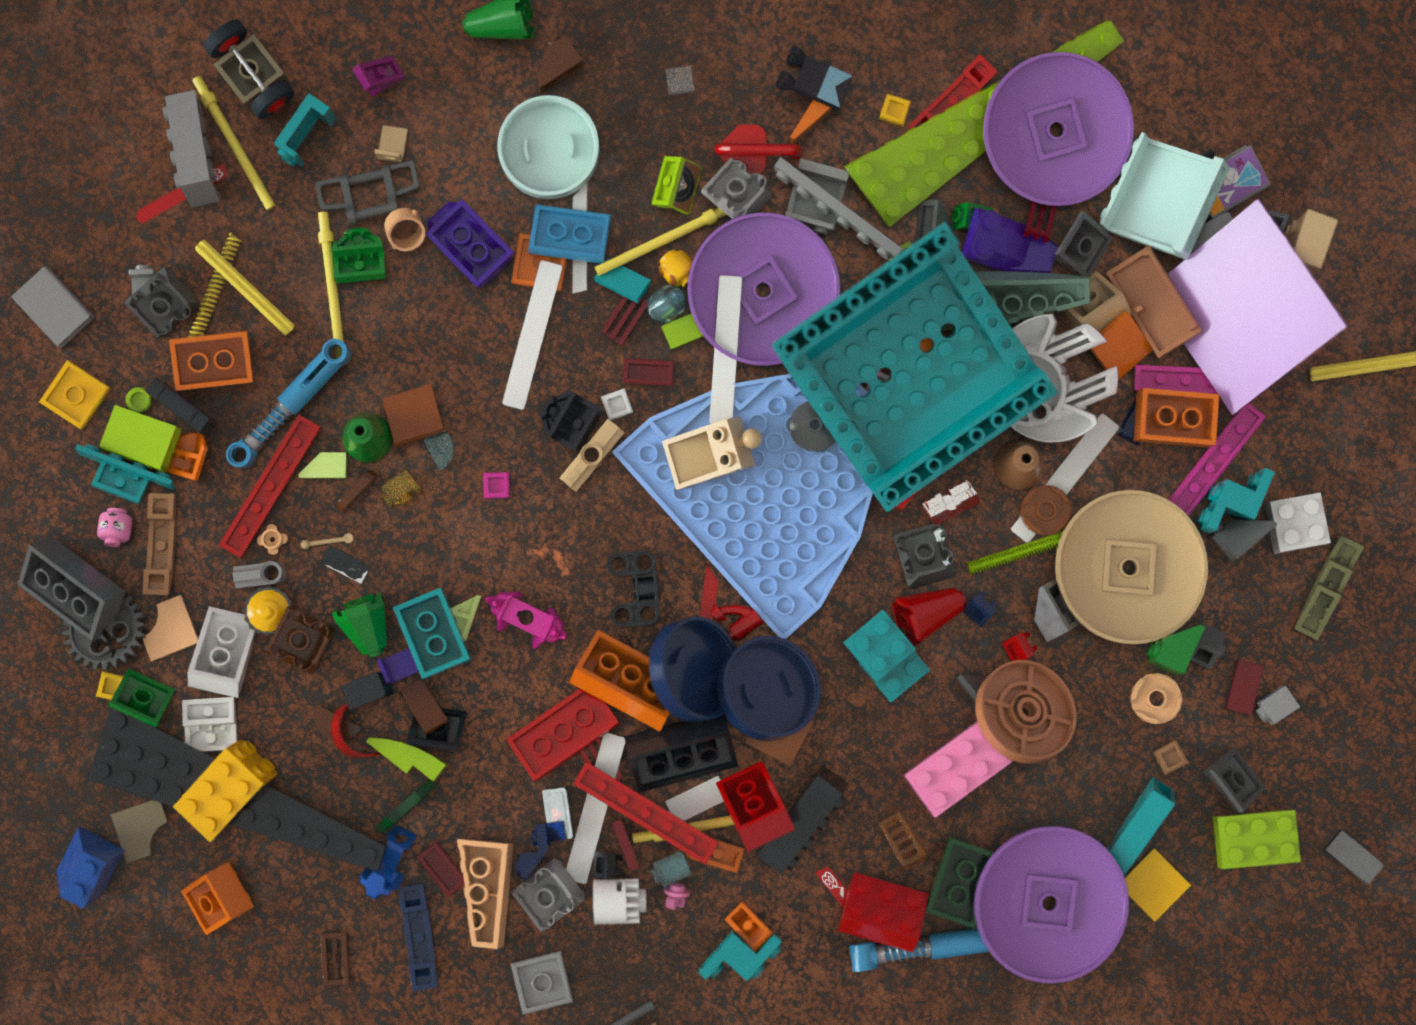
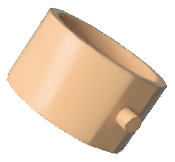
(404, 244)

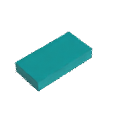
(625, 282)

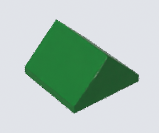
(142, 697)

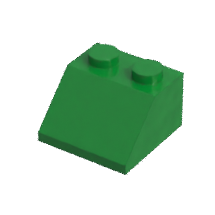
(1175, 650)

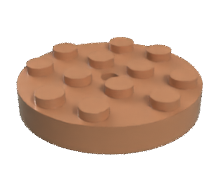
(1047, 703)

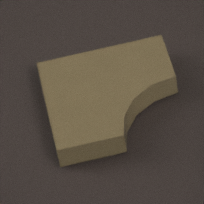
(137, 828)

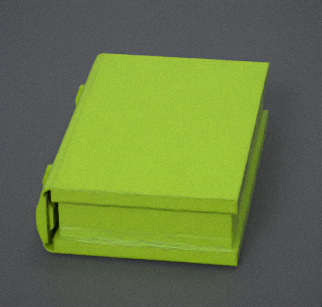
(140, 438)

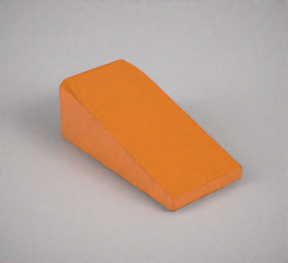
(812, 116)
(725, 856)
(749, 926)

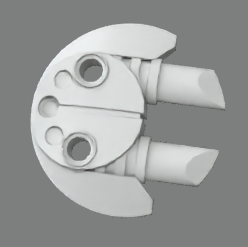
(1065, 410)

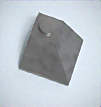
(1052, 613)

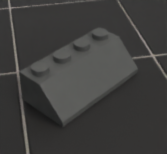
(70, 587)

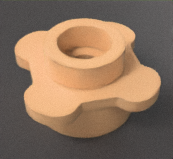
(264, 539)

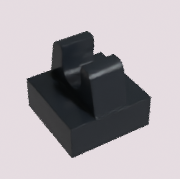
(605, 865)

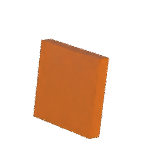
(527, 264)
(1124, 345)

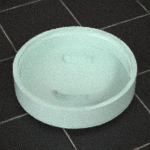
(548, 147)

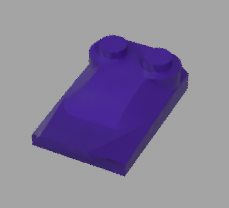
(468, 242)
(1001, 245)

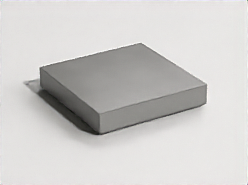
(542, 982)

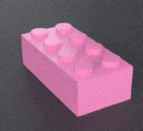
(955, 770)

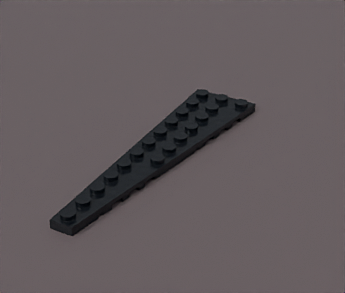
(163, 768)

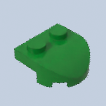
(358, 257)

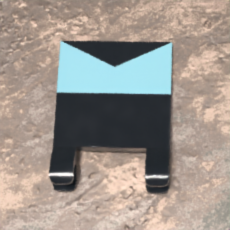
(815, 79)

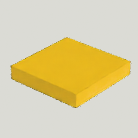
(75, 395)
(1155, 884)

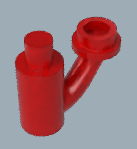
(743, 626)

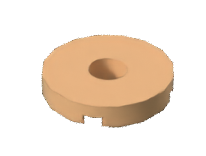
(1171, 698)

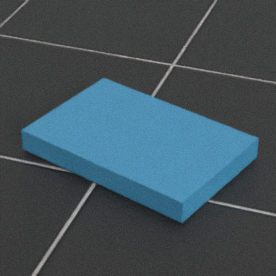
(569, 234)

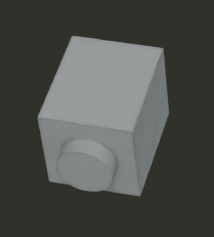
(1276, 705)

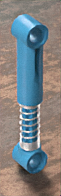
(291, 401)
(937, 946)

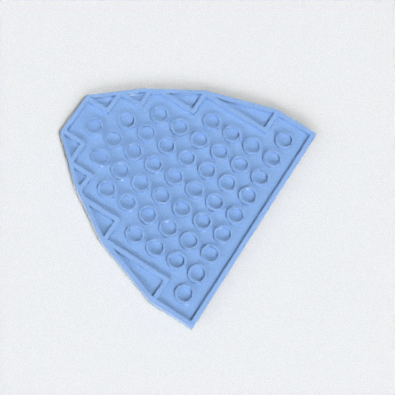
(771, 528)

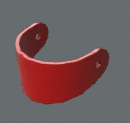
(337, 737)

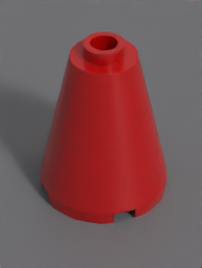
(927, 612)

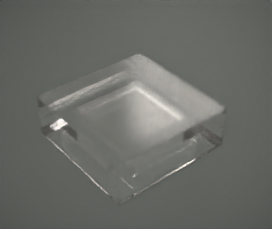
(679, 80)

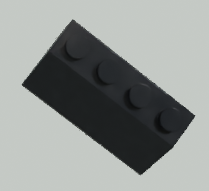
(680, 752)

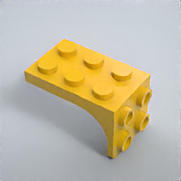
(225, 788)

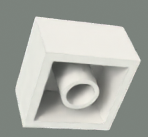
(1299, 523)

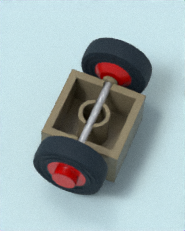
(249, 69)

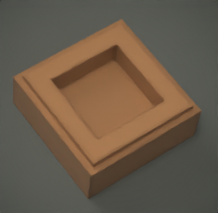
(1170, 757)

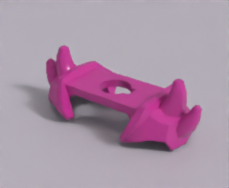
(545, 626)

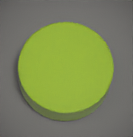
(138, 400)

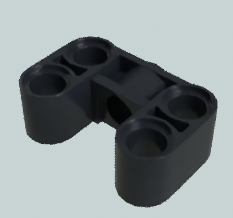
(645, 588)

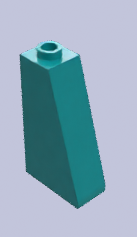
(1141, 823)

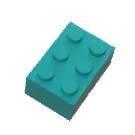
(432, 633)

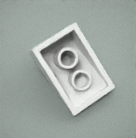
(221, 653)

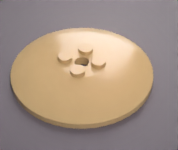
(1166, 558)

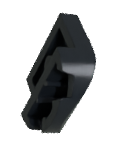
(569, 419)

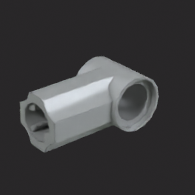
(257, 575)

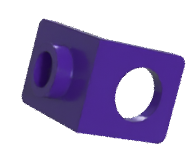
(398, 666)

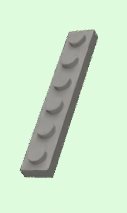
(845, 216)

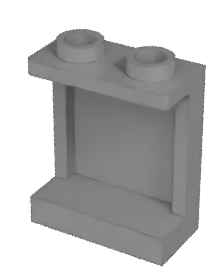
(805, 210)

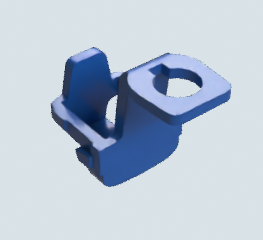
(388, 879)

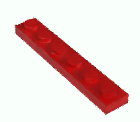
(270, 486)
(646, 813)

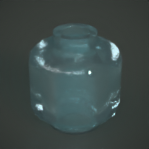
(666, 303)

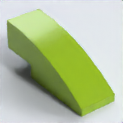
(409, 756)

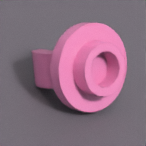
(676, 895)

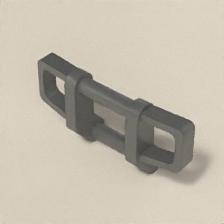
(347, 181)

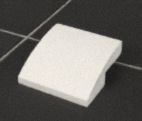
(210, 723)

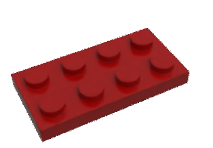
(561, 733)

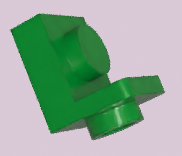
(963, 214)

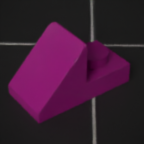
(378, 74)

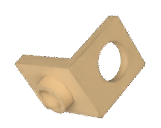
(392, 144)

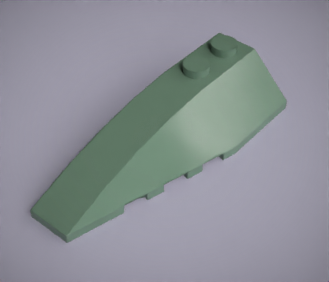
(1032, 293)

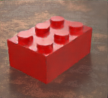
(755, 806)
(883, 912)

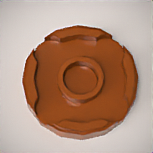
(1045, 510)

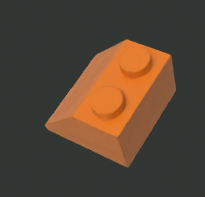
(217, 898)

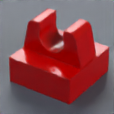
(1018, 647)

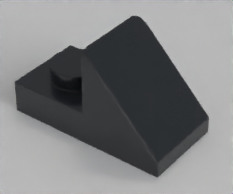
(366, 690)

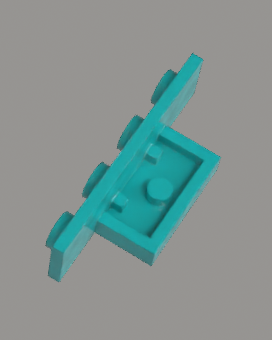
(123, 478)

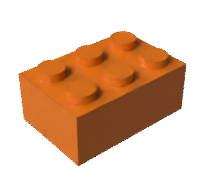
(211, 360)
(1176, 417)

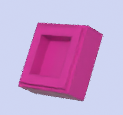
(496, 485)

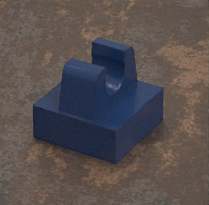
(979, 609)

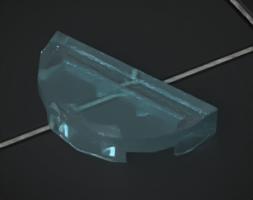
(441, 449)

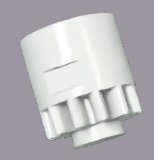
(618, 901)

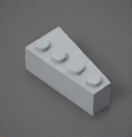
(190, 148)

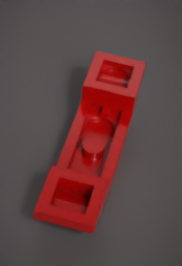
(971, 81)

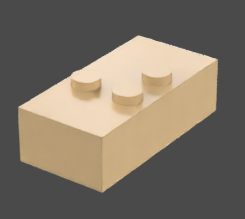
(1311, 238)

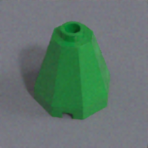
(364, 623)

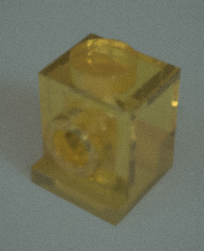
(400, 489)

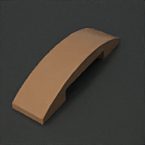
(161, 544)

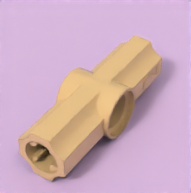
(580, 468)

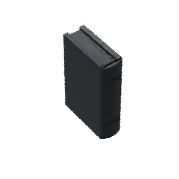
(181, 406)

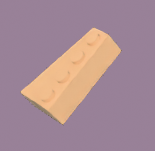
(487, 886)

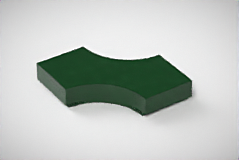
(405, 807)

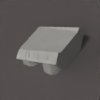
(737, 190)
(548, 895)

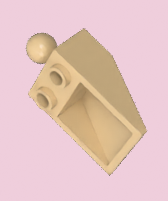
(711, 452)

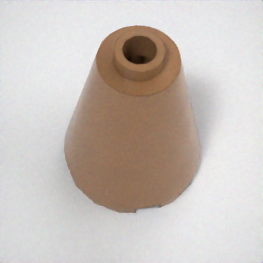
(1011, 468)

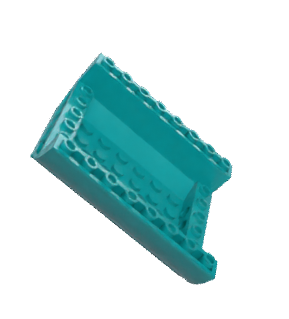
(936, 400)

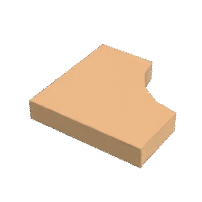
(172, 630)

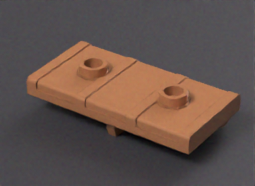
(1155, 302)

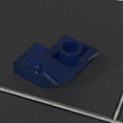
(530, 860)

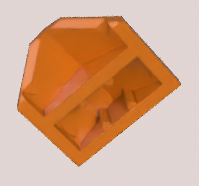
(188, 456)

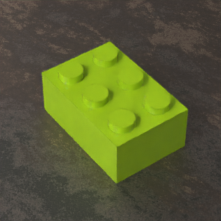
(1256, 839)

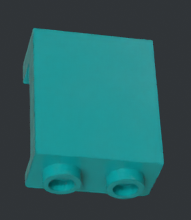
(299, 127)

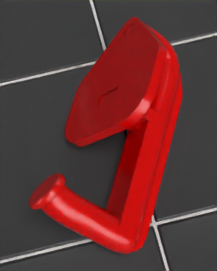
(750, 146)

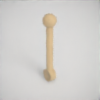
(348, 538)

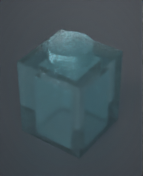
(671, 869)

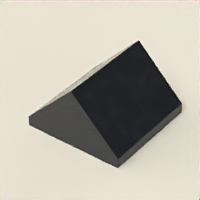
(445, 737)

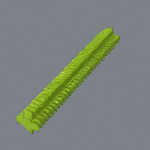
(1014, 553)

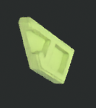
(326, 466)
(465, 614)

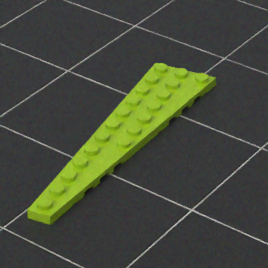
(929, 155)

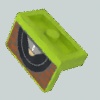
(676, 184)

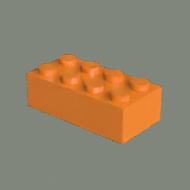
(620, 679)

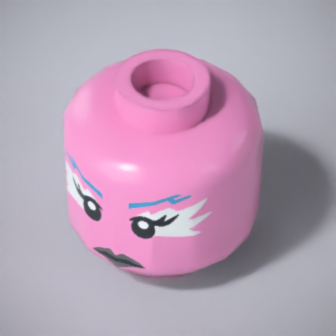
(114, 527)

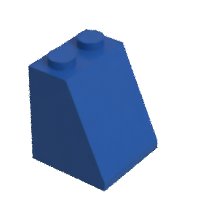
(87, 867)

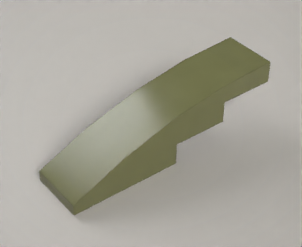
(1328, 587)

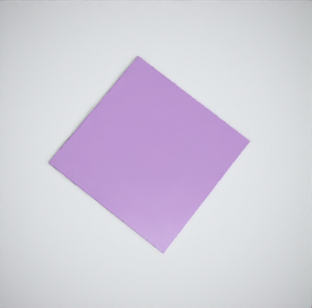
(1254, 307)

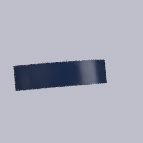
(418, 937)

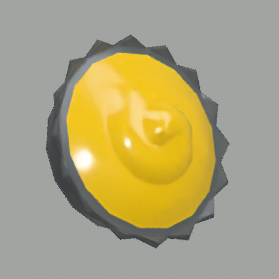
(265, 609)

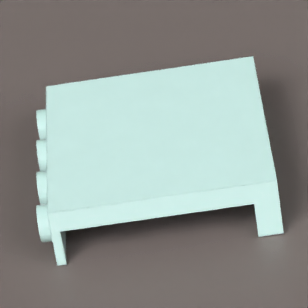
(1163, 196)

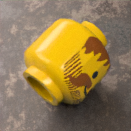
(675, 267)

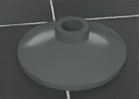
(802, 432)

